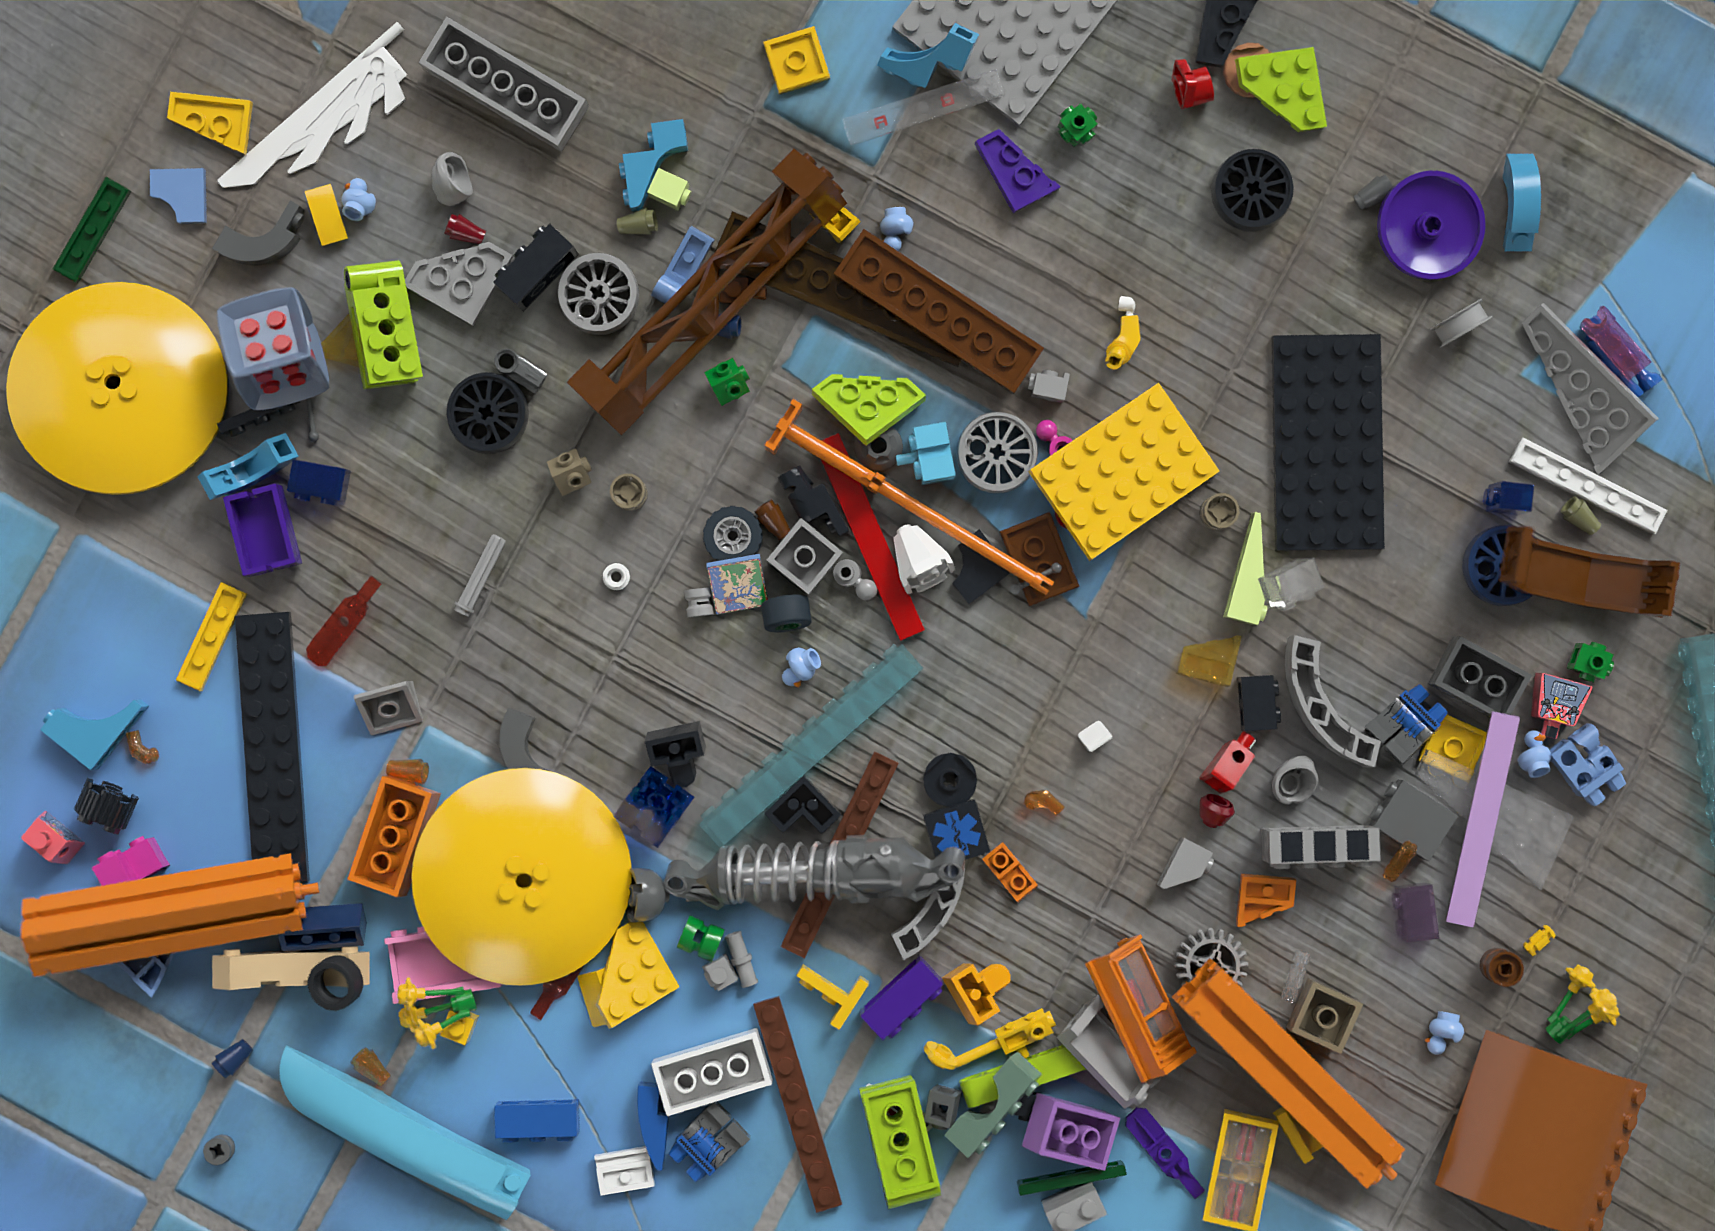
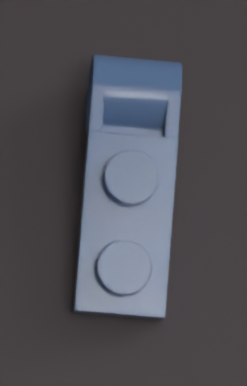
(684, 264)

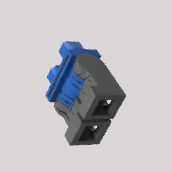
(1413, 718)
(705, 1149)

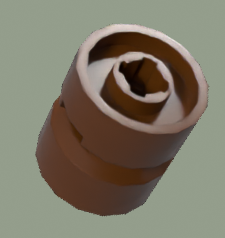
(1501, 967)

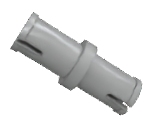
(741, 959)

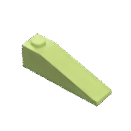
(1246, 596)

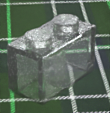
(1291, 583)

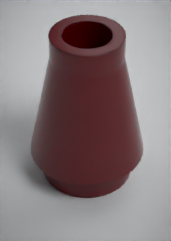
(464, 230)

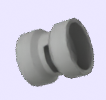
(696, 596)

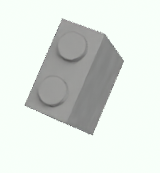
(1073, 1207)

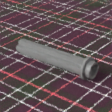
(480, 575)

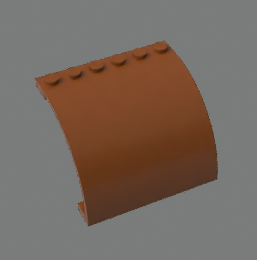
(1540, 1135)

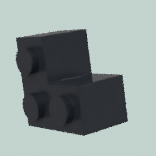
(806, 800)

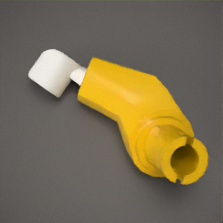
(1123, 346)

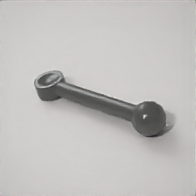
(313, 435)
(1015, 588)

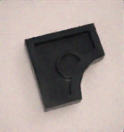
(977, 572)

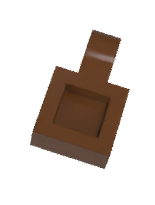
(736, 288)

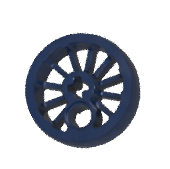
(1471, 573)

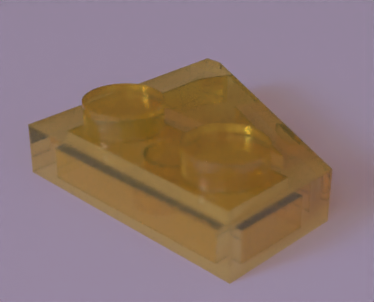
(340, 344)
(1210, 661)

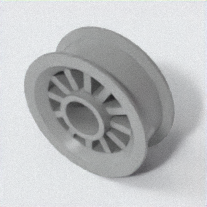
(1460, 323)

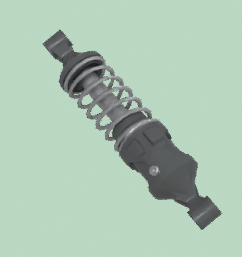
(847, 868)

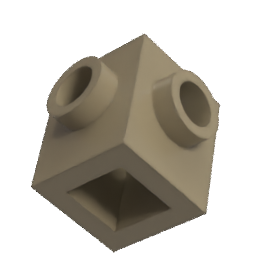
(570, 471)

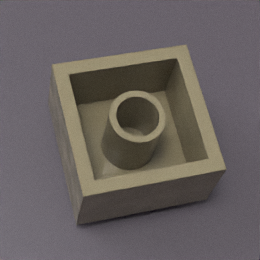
(1324, 1015)

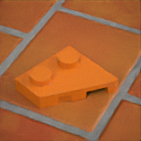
(1263, 896)

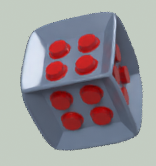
(272, 348)

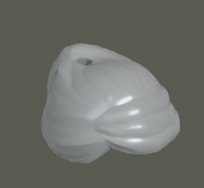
(451, 179)
(1295, 780)

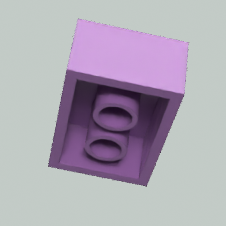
(1071, 1132)

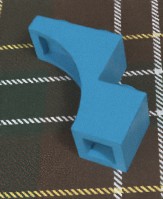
(920, 66)

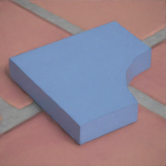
(183, 191)

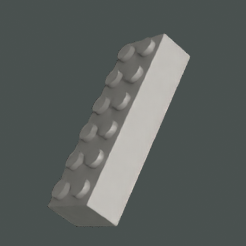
(503, 84)

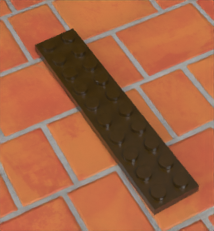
(812, 280)

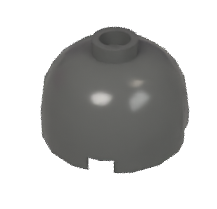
(646, 895)

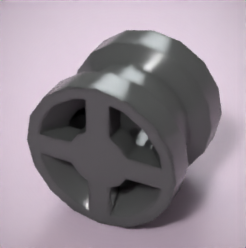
(222, 1143)

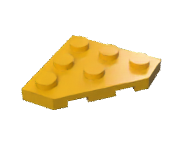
(633, 975)

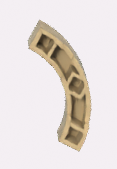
(282, 968)

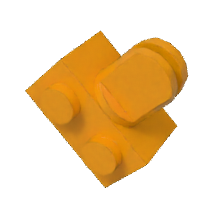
(975, 990)

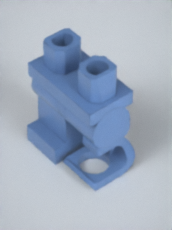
(1590, 773)

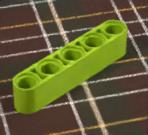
(1050, 1063)

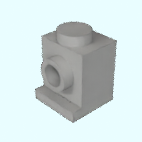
(1048, 385)
(720, 972)

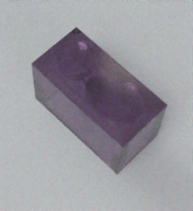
(1415, 912)

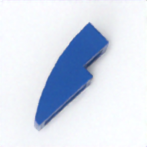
(652, 1122)

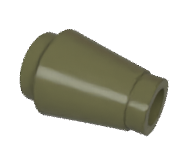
(639, 222)
(1580, 515)

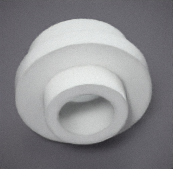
(607, 576)

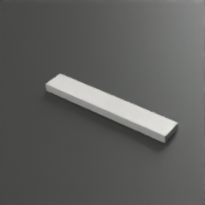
(1587, 486)

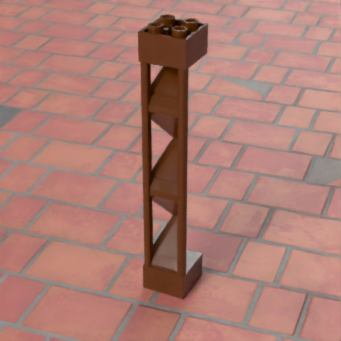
(625, 401)

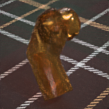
(1043, 798)

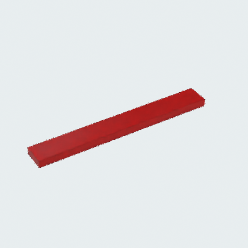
(873, 547)

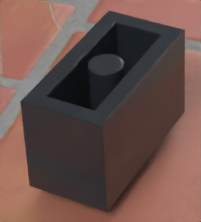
(1258, 703)

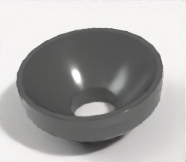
(884, 460)

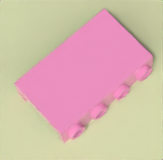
(418, 958)

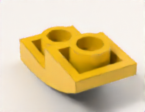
(326, 214)

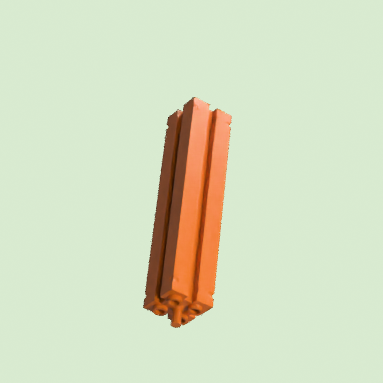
(163, 914)
(1289, 1074)

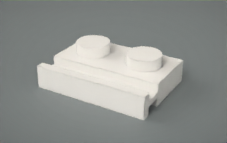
(624, 1170)

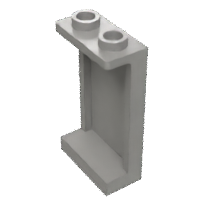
(1100, 1050)

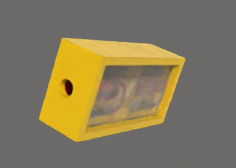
(1240, 1170)

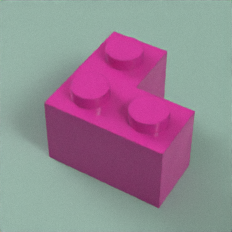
(136, 863)

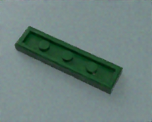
(92, 230)
(1070, 1178)

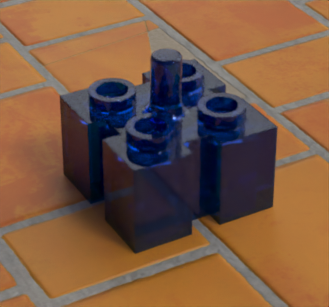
(654, 806)

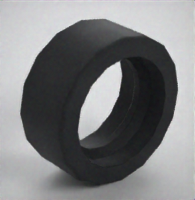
(319, 991)

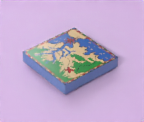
(737, 583)

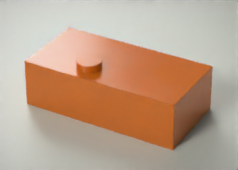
(392, 835)

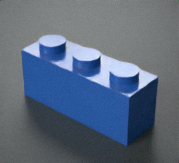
(537, 1120)

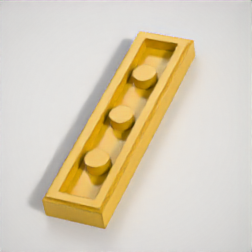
(211, 636)

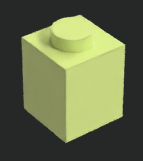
(669, 189)

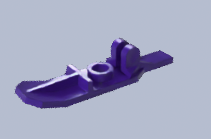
(1154, 1140)

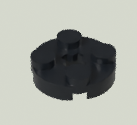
(950, 764)

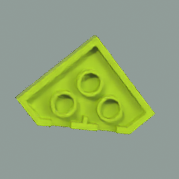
(1286, 86)
(868, 403)

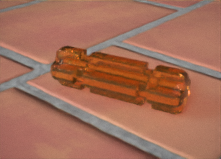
(1400, 861)

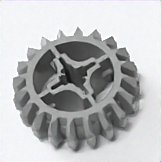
(1214, 951)

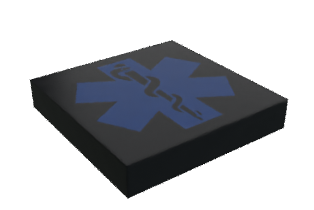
(957, 827)

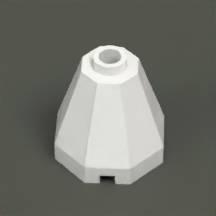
(920, 559)

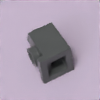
(939, 1096)

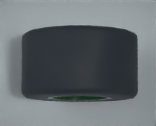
(786, 613)

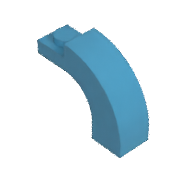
(1524, 201)
(249, 469)

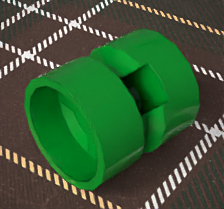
(709, 944)

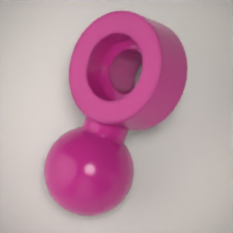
(1047, 431)

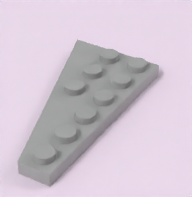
(1594, 398)

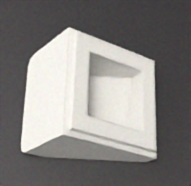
(1094, 736)

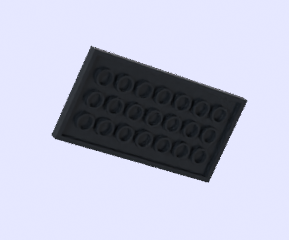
(1328, 442)

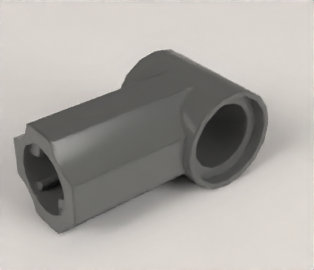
(522, 371)

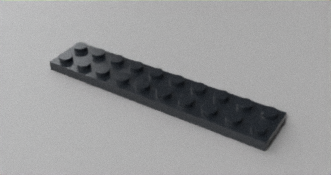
(272, 737)

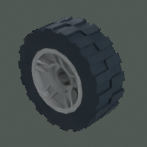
(732, 519)

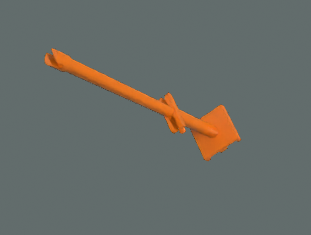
(877, 483)

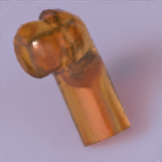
(138, 750)

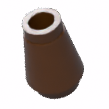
(772, 519)

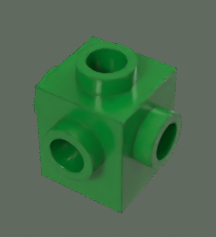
(1073, 133)
(728, 381)
(1591, 661)

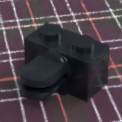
(677, 748)

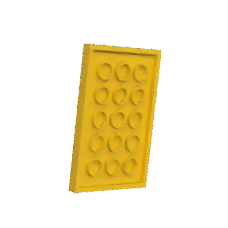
(1123, 471)

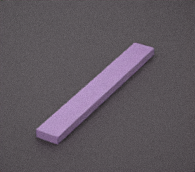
(1482, 819)

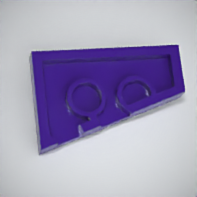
(1013, 172)

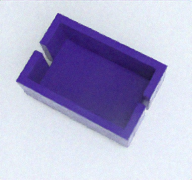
(262, 530)
(902, 998)

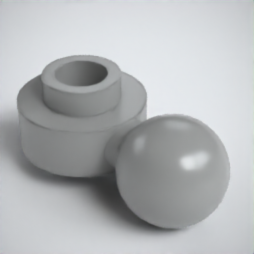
(865, 588)

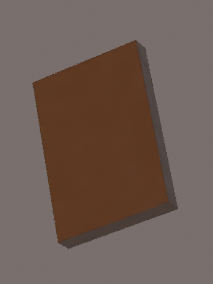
(1038, 547)

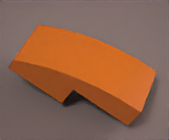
(1010, 872)

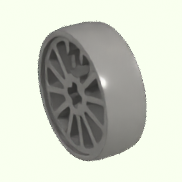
(586, 324)
(966, 439)

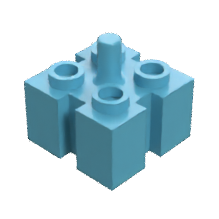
(929, 454)

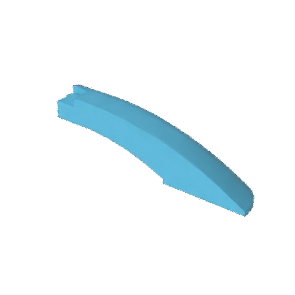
(401, 1135)

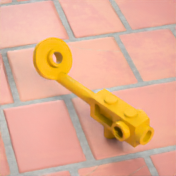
(1010, 1037)

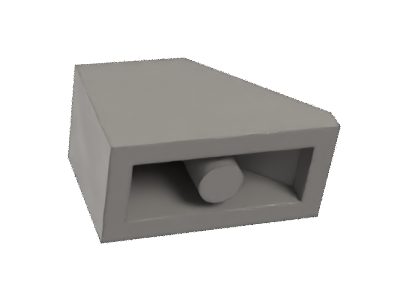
(1185, 864)

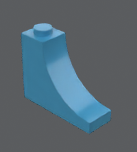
(91, 739)

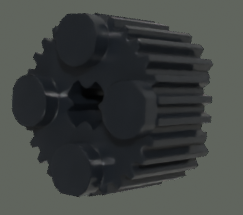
(105, 806)

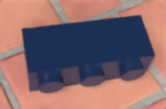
(328, 928)

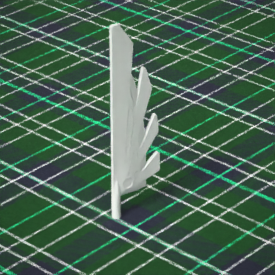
(332, 107)

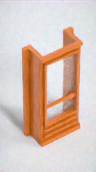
(1140, 1009)

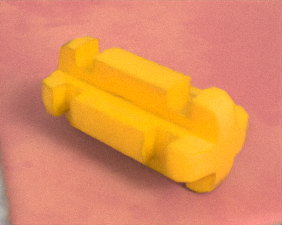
(1539, 940)

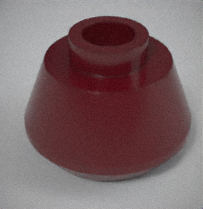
(1215, 810)

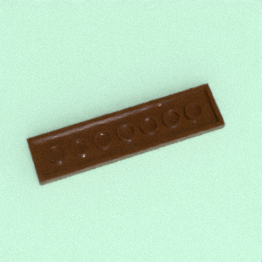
(938, 311)

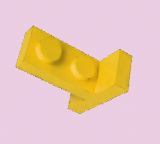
(833, 993)

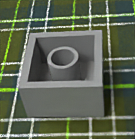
(804, 556)

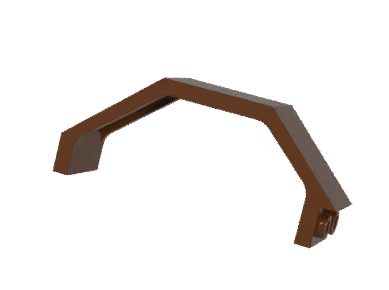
(1587, 576)

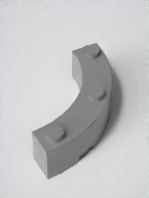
(1315, 708)
(928, 920)

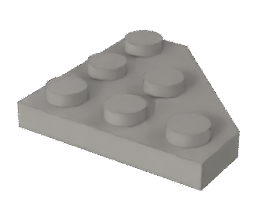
(459, 279)

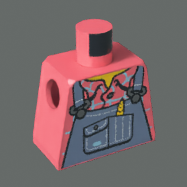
(1557, 702)
(50, 837)

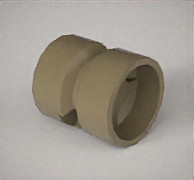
(628, 492)
(1219, 511)

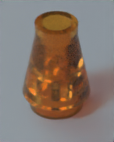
(411, 771)
(370, 1066)

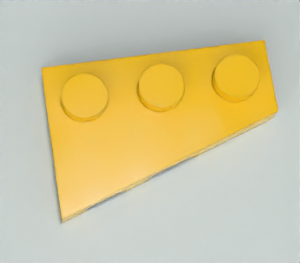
(213, 117)

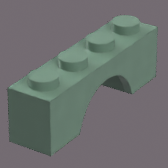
(1013, 1081)

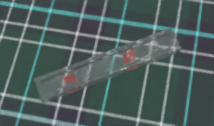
(923, 107)

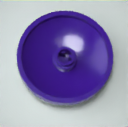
(1431, 225)

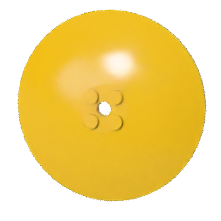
(126, 435)
(510, 827)

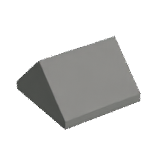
(389, 707)

